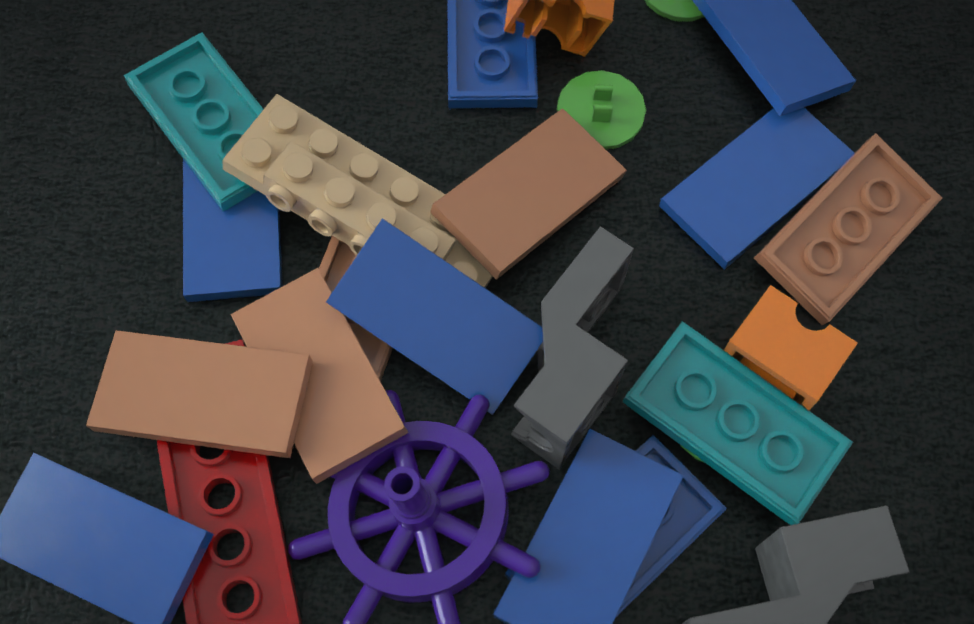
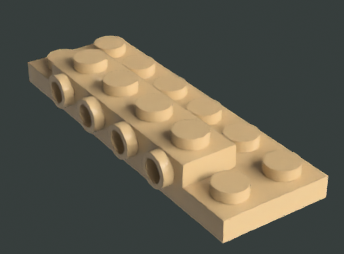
(339, 184)

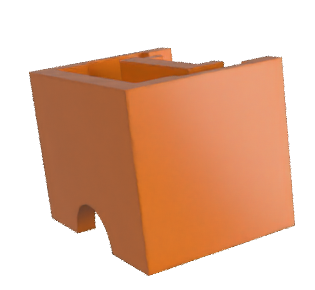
(574, 22)
(786, 352)

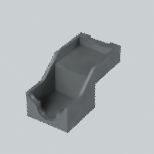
(574, 368)
(817, 565)

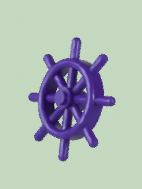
(420, 512)

